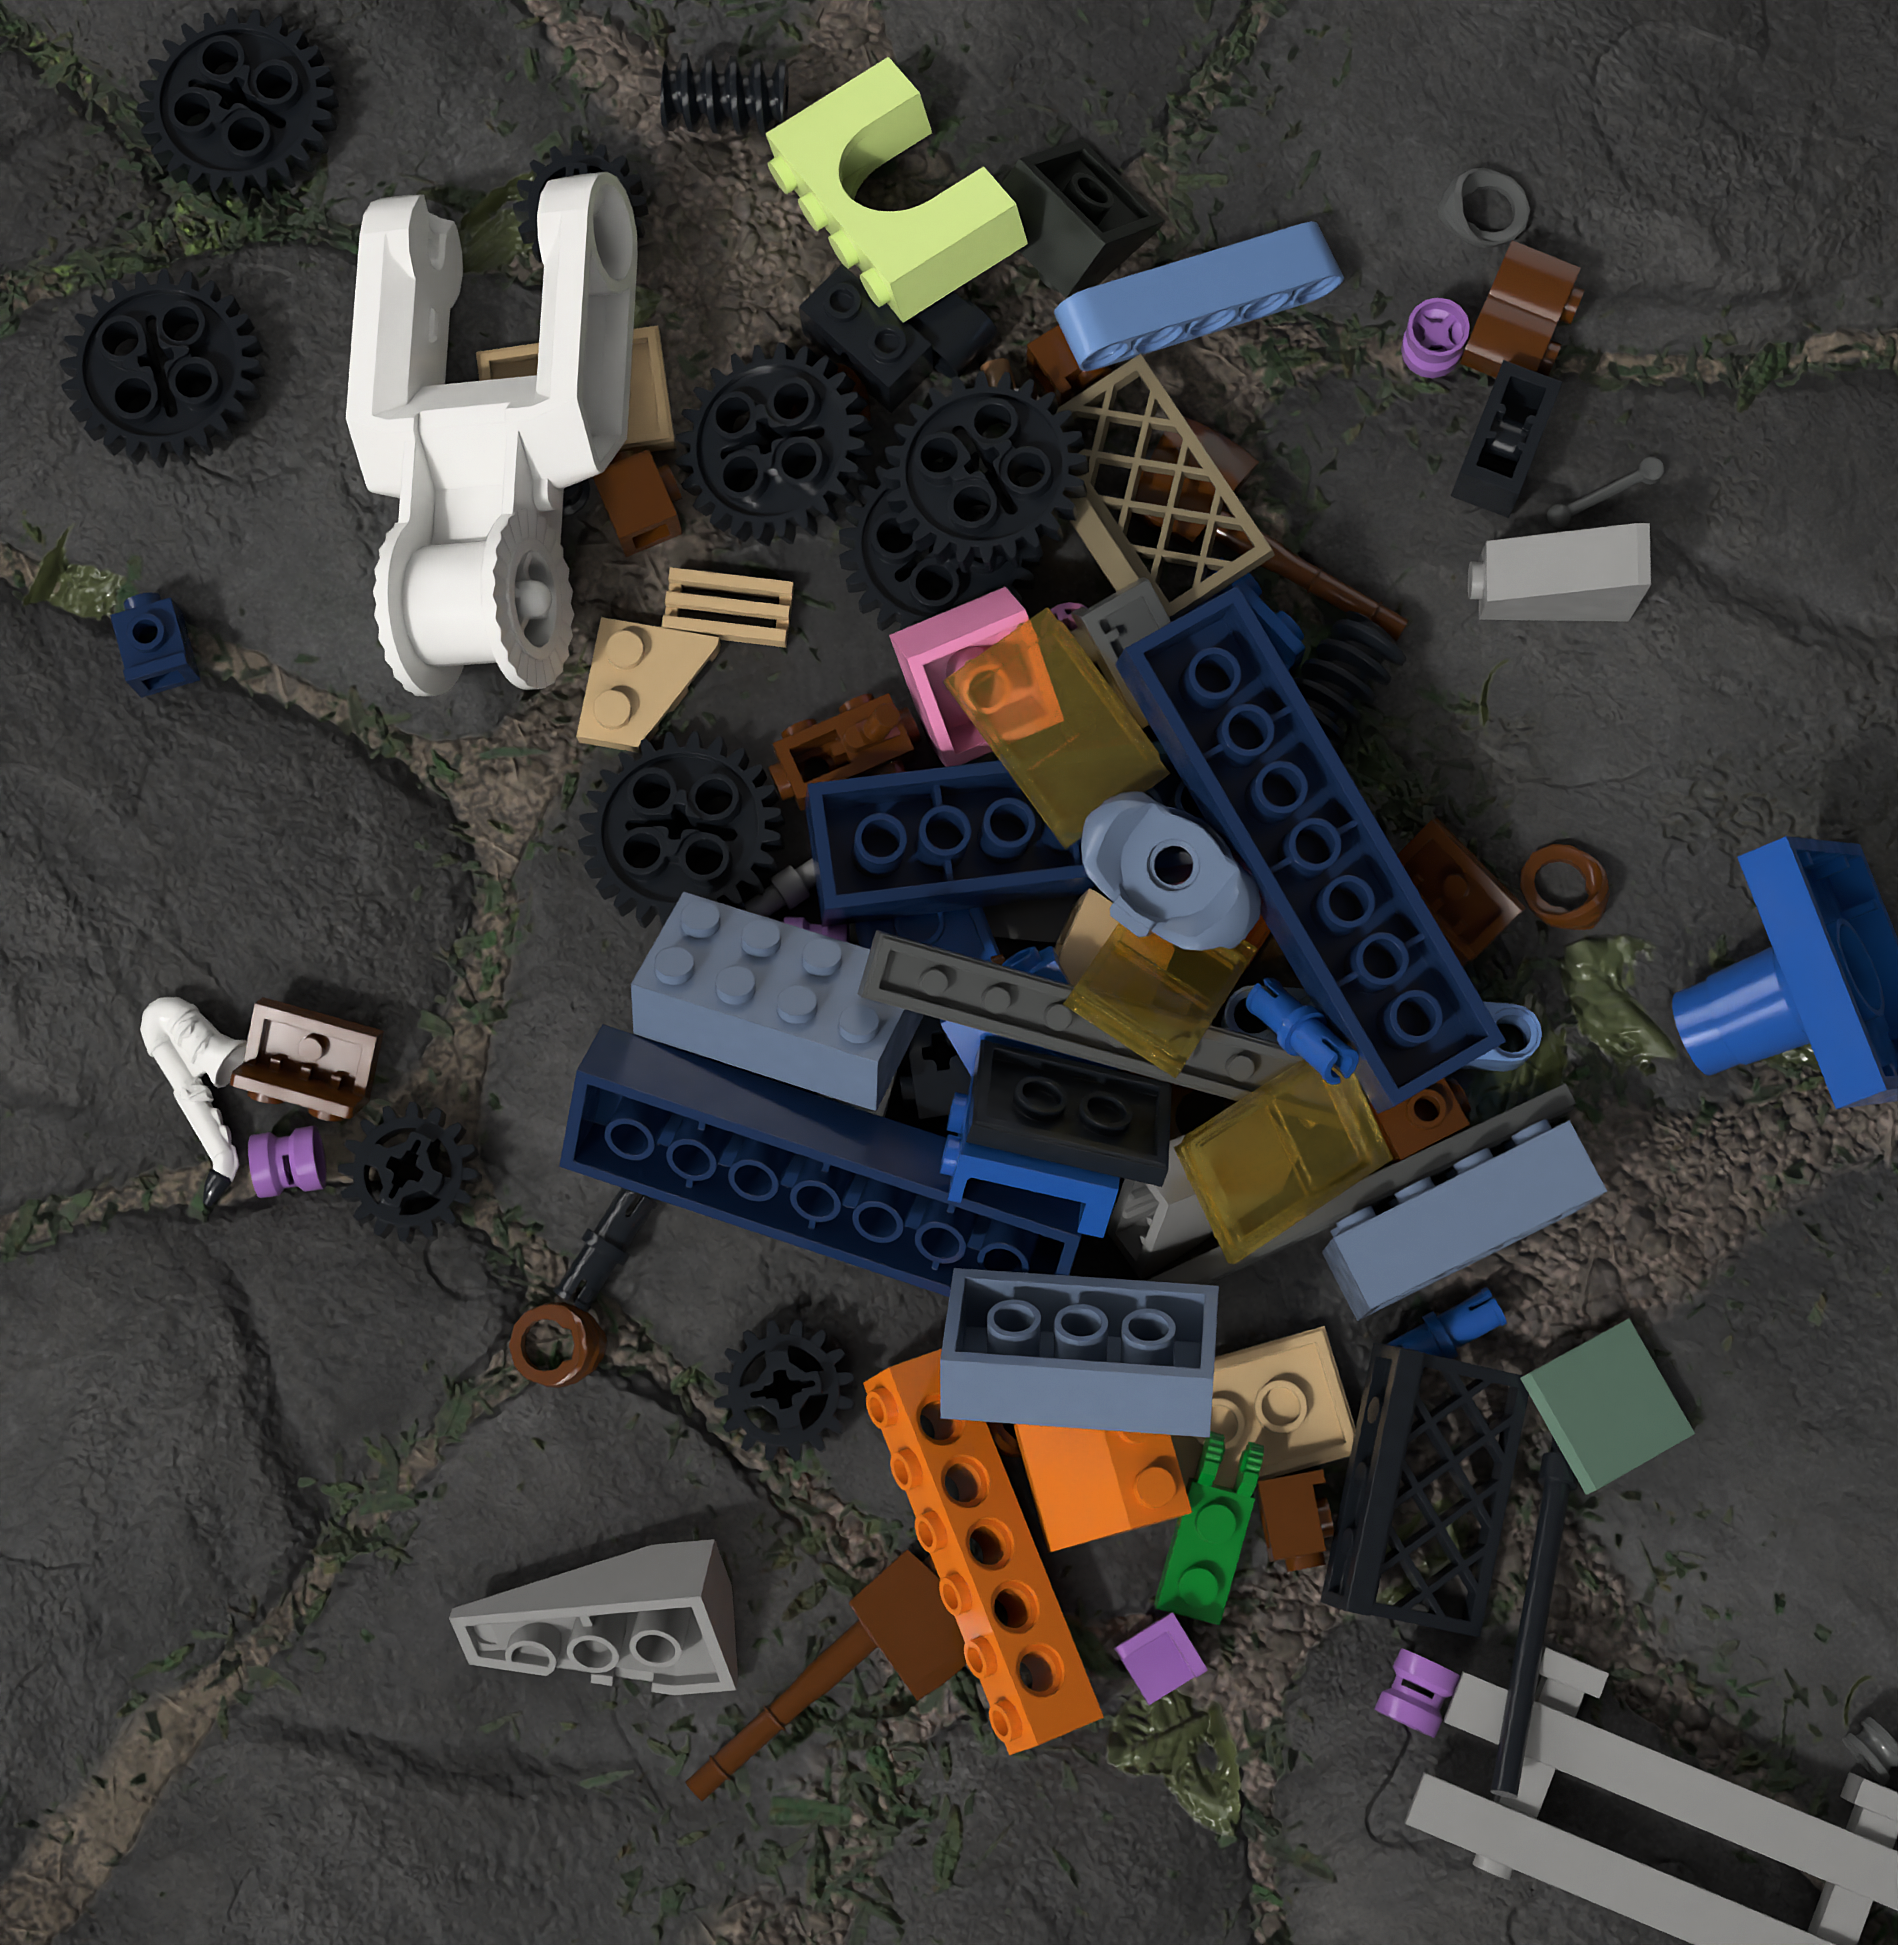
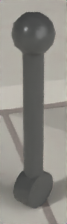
(1648, 472)

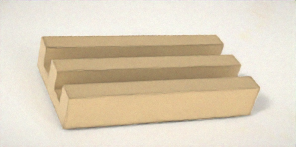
(731, 584)

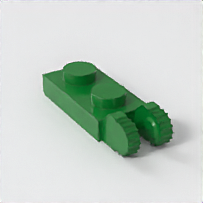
(1211, 1537)

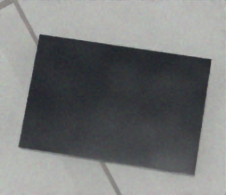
(1070, 1113)

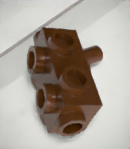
(861, 741)

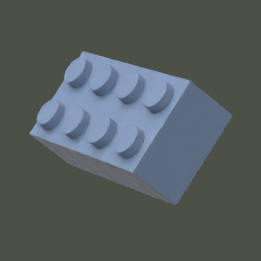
(769, 1002)
(1463, 1220)
(1079, 1352)

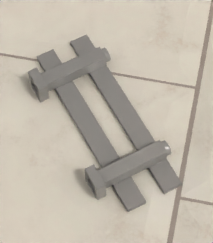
(1509, 1837)

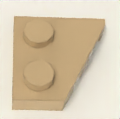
(637, 680)

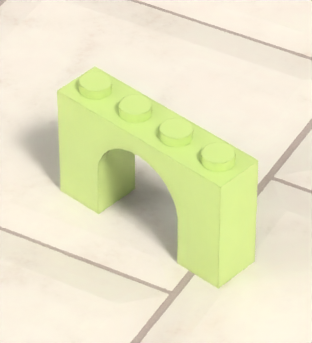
(905, 254)

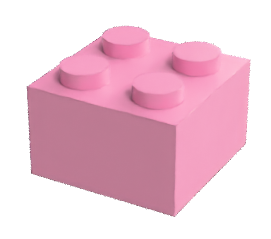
(937, 650)

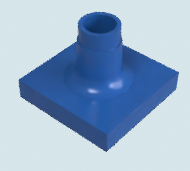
(1819, 983)

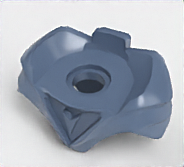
(1204, 912)

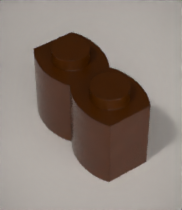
(1523, 311)

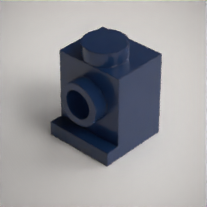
(164, 661)

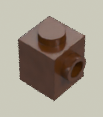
(639, 500)
(1424, 1119)

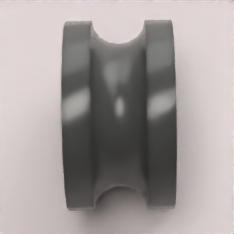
(1873, 1750)

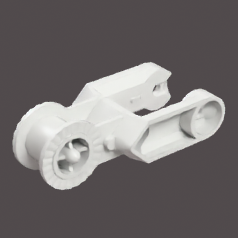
(486, 462)

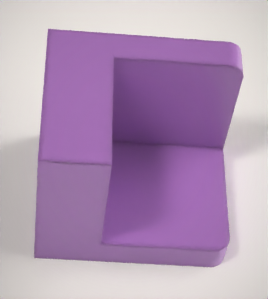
(1160, 1658)

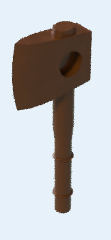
(1198, 496)
(896, 1613)

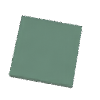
(1607, 1406)

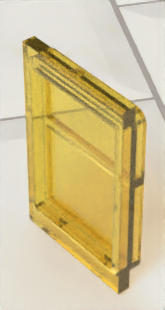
(1055, 724)
(1157, 993)
(1280, 1156)

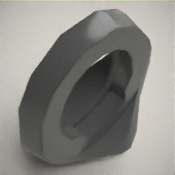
(1464, 185)

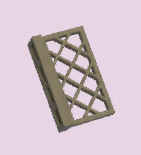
(1108, 540)

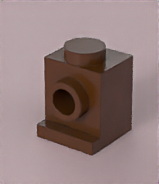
(1056, 368)
(1294, 1519)

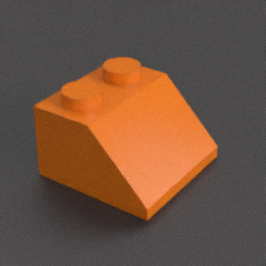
(1099, 1481)

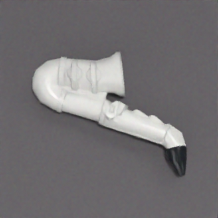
(185, 1050)

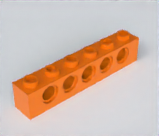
(1010, 1568)

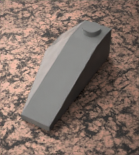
(635, 1616)

